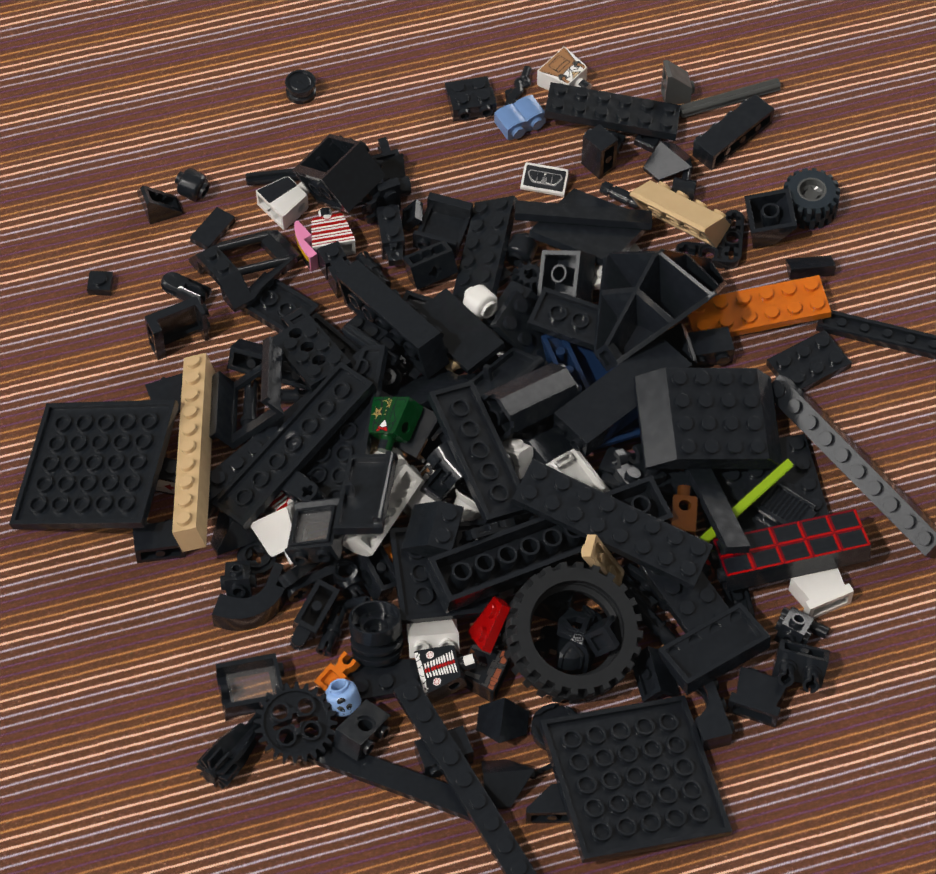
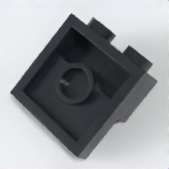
(470, 98)

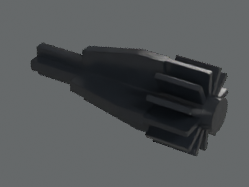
(228, 754)

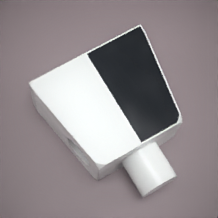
(283, 201)

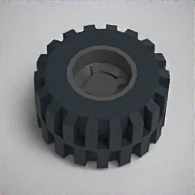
(813, 197)

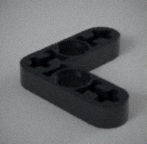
(721, 253)

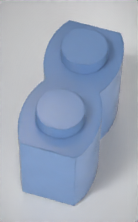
(519, 117)

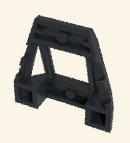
(230, 277)

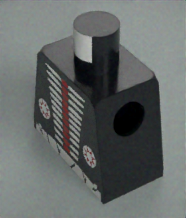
(443, 670)

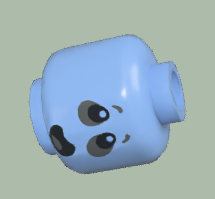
(343, 697)

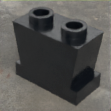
(757, 697)

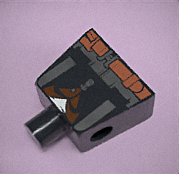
(489, 674)

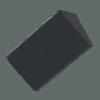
(810, 266)

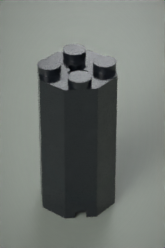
(529, 399)

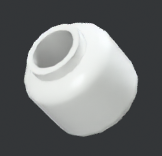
(480, 301)

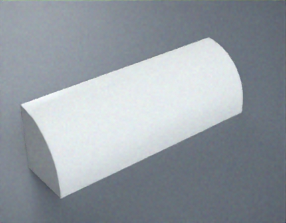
(403, 488)

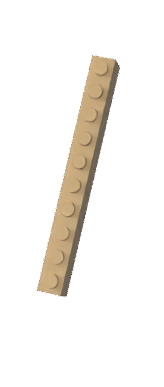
(193, 455)

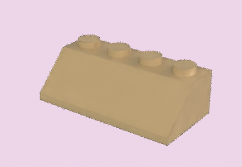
(681, 212)

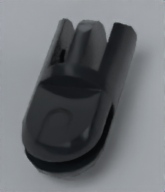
(184, 287)

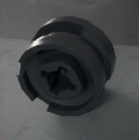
(300, 86)

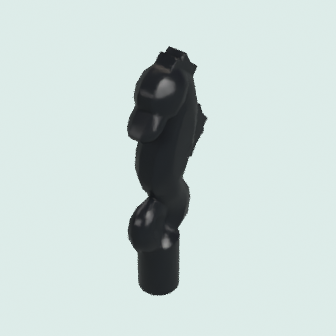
(521, 82)

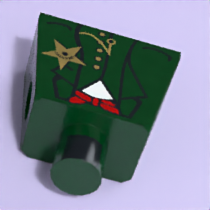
(393, 420)

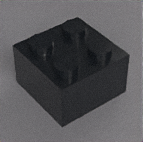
(567, 272)

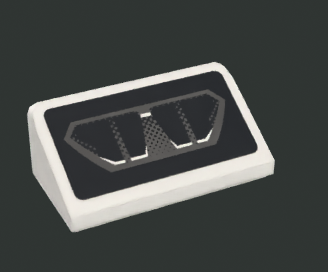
(544, 179)

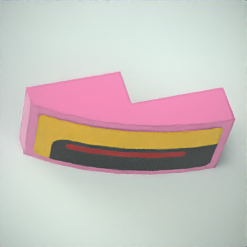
(304, 246)

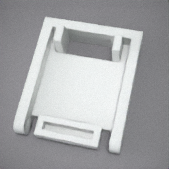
(576, 466)

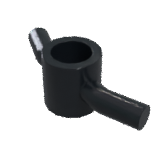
(685, 184)

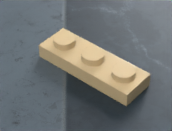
(597, 554)

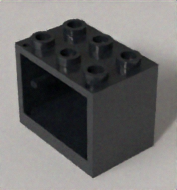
(339, 172)

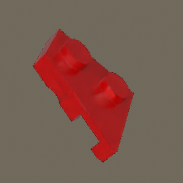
(489, 624)

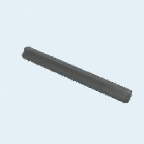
(729, 97)

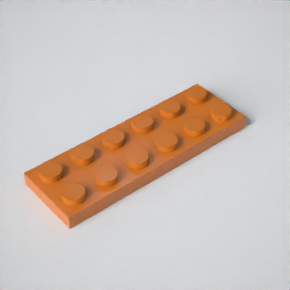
(763, 307)

